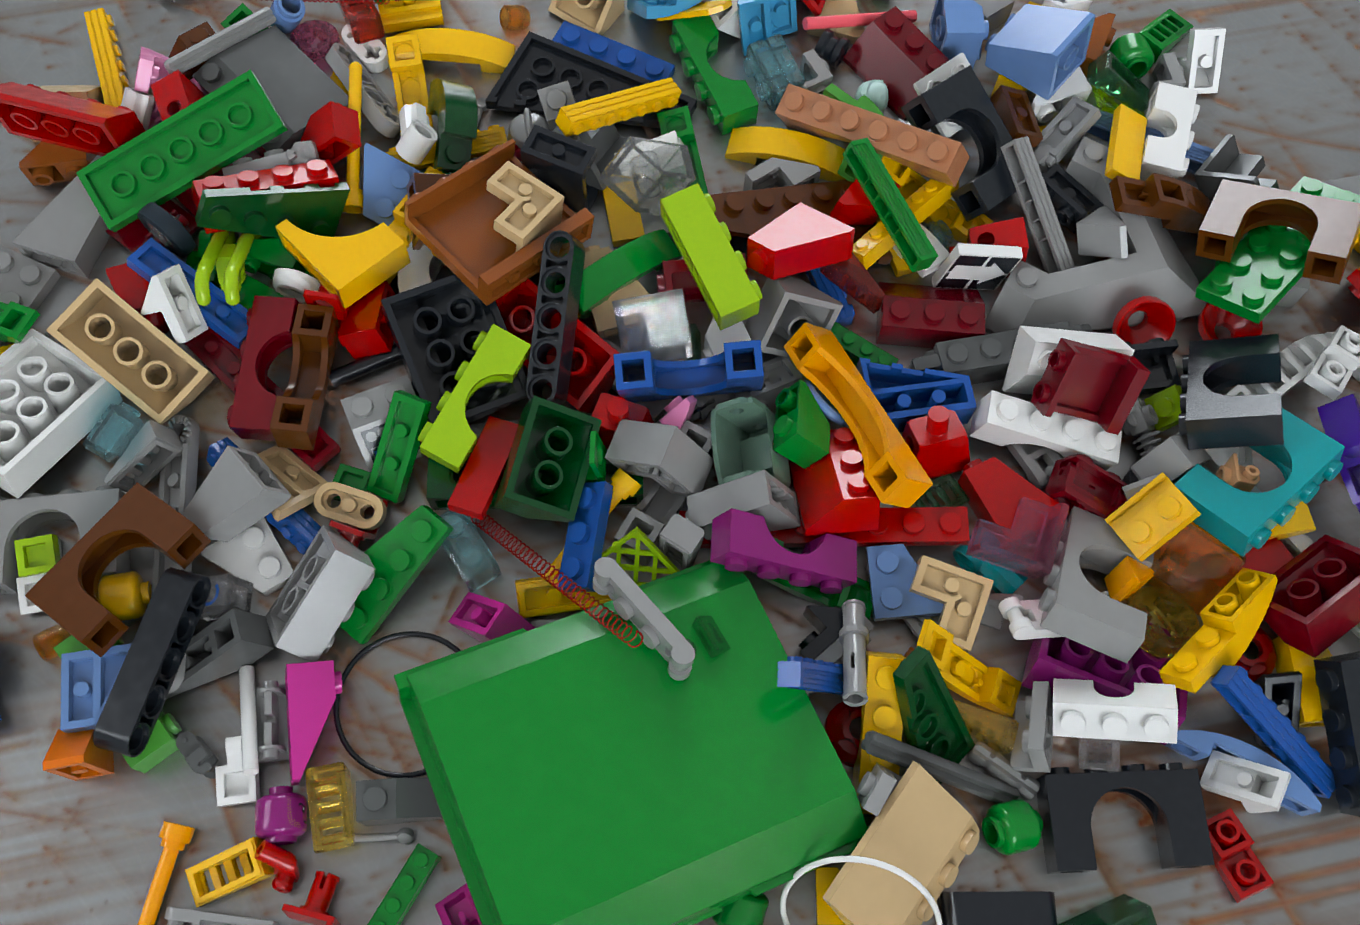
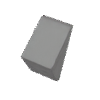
(1102, 235)
(1171, 458)

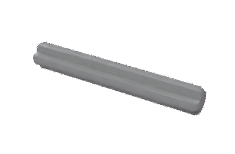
(220, 41)

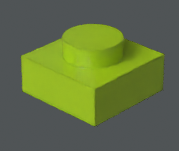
(1166, 407)
(36, 554)

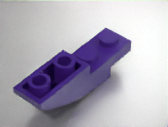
(1342, 424)

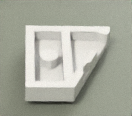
(253, 557)

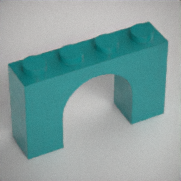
(1247, 518)

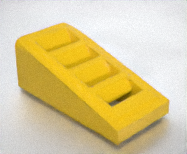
(253, 870)

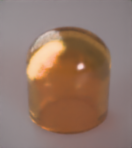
(514, 17)
(47, 640)

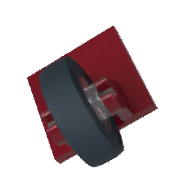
(165, 224)

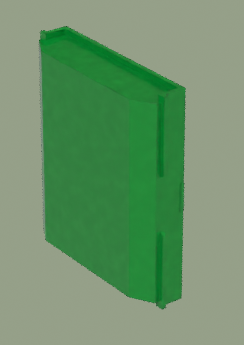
(610, 789)

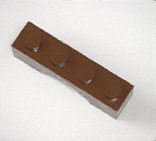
(301, 406)

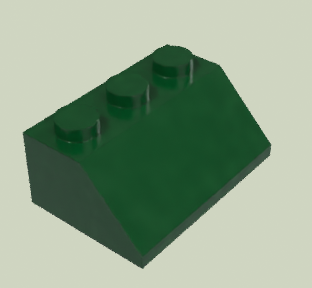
(547, 462)

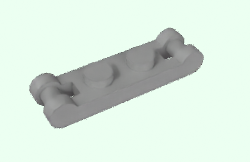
(635, 606)

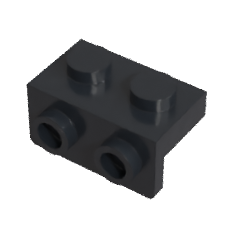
(1069, 197)
(1158, 359)

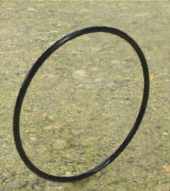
(352, 753)

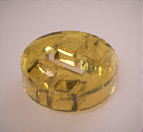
(1174, 615)

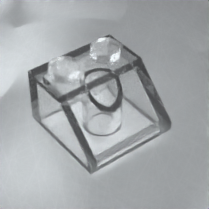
(648, 172)
(655, 324)

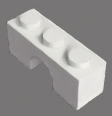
(1172, 113)
(1143, 716)

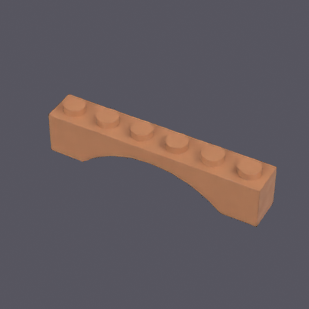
(906, 144)

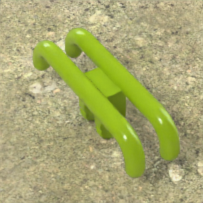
(229, 264)

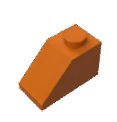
(77, 757)

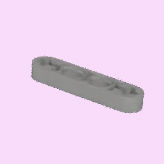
(374, 102)

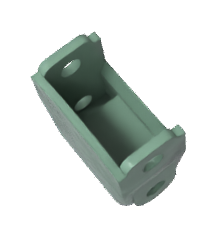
(744, 441)

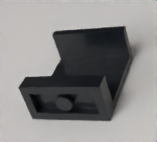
(561, 165)

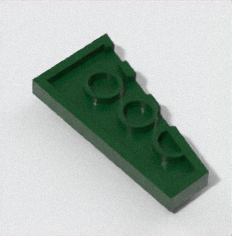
(259, 211)
(928, 709)

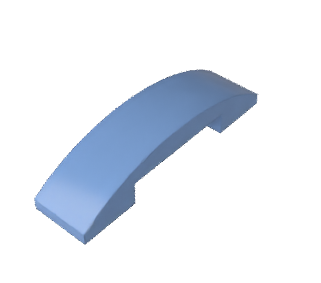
(1200, 743)

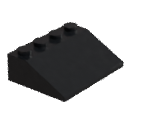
(436, 333)

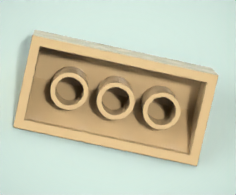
(130, 352)

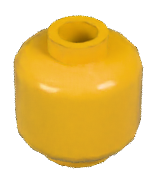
(125, 594)

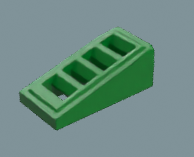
(1173, 22)

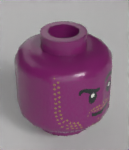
(281, 816)

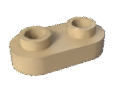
(351, 507)

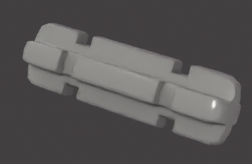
(1001, 769)

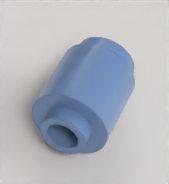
(287, 14)

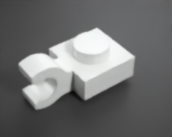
(231, 783)

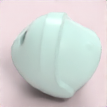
(876, 91)

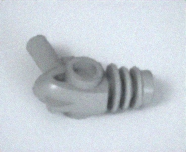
(1140, 424)

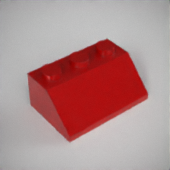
(834, 491)

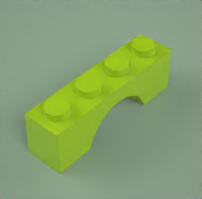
(496, 359)

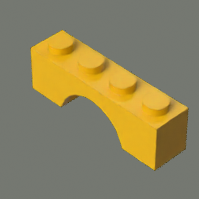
(880, 712)

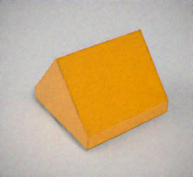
(1127, 578)

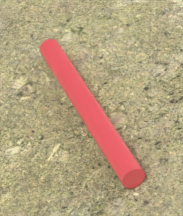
(848, 20)

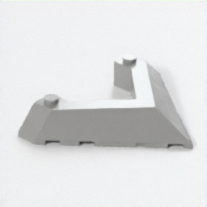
(1102, 288)

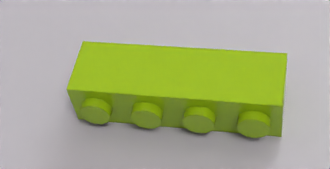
(710, 256)

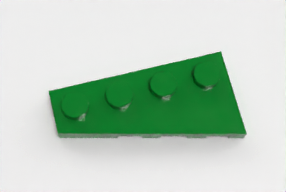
(397, 563)

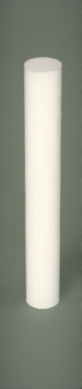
(248, 713)

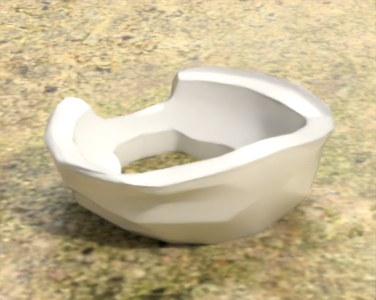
(287, 279)

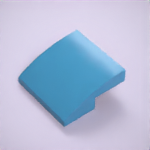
(659, 8)
(765, 19)

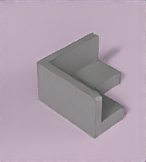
(661, 454)

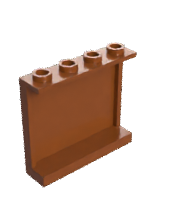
(458, 227)

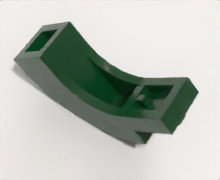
(457, 122)

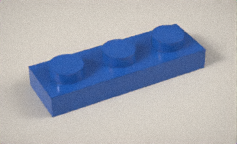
(586, 536)

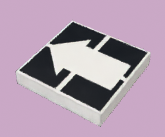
(977, 266)

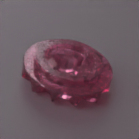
(306, 33)

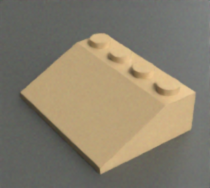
(917, 832)

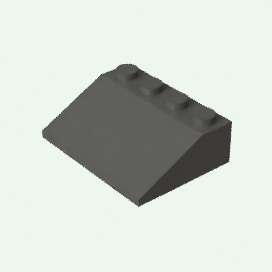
(286, 74)

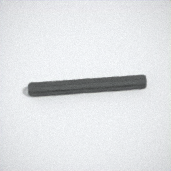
(938, 767)

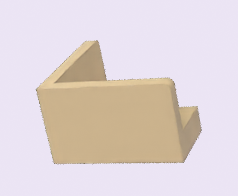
(532, 205)
(960, 592)

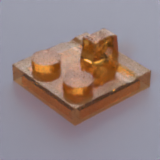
(1194, 566)

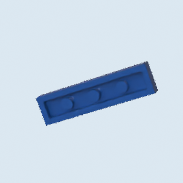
(613, 52)
(222, 318)

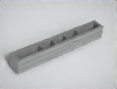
(1037, 205)

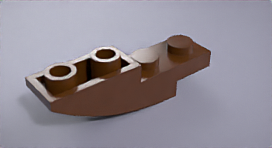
(1162, 197)

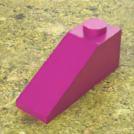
(309, 700)

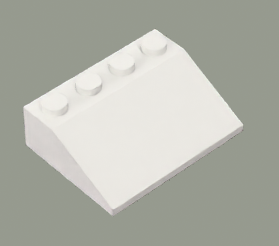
(45, 408)

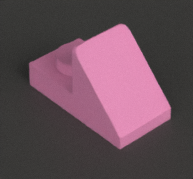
(149, 69)

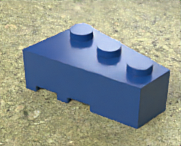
(911, 392)

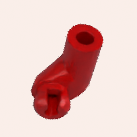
(283, 864)

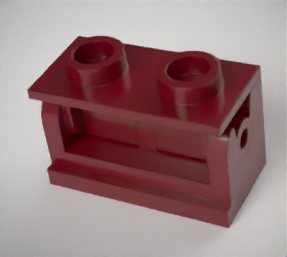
(1086, 486)

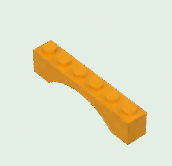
(887, 458)

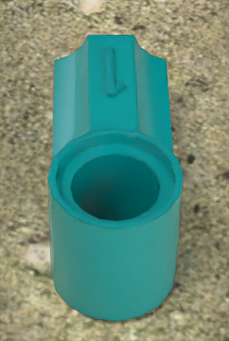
(1004, 580)

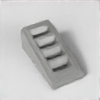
(151, 438)
(680, 541)

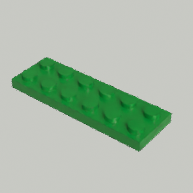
(181, 150)
(1264, 263)

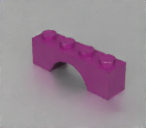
(745, 543)

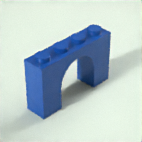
(732, 371)

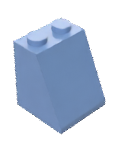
(1040, 47)

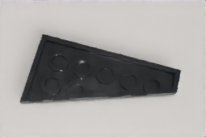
(545, 63)

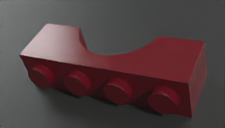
(268, 335)

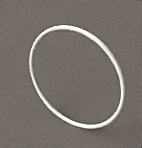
(857, 859)

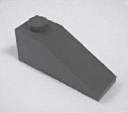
(224, 647)
(395, 801)

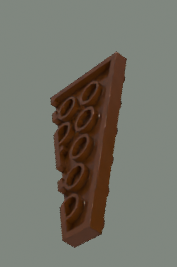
(753, 209)

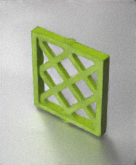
(654, 551)

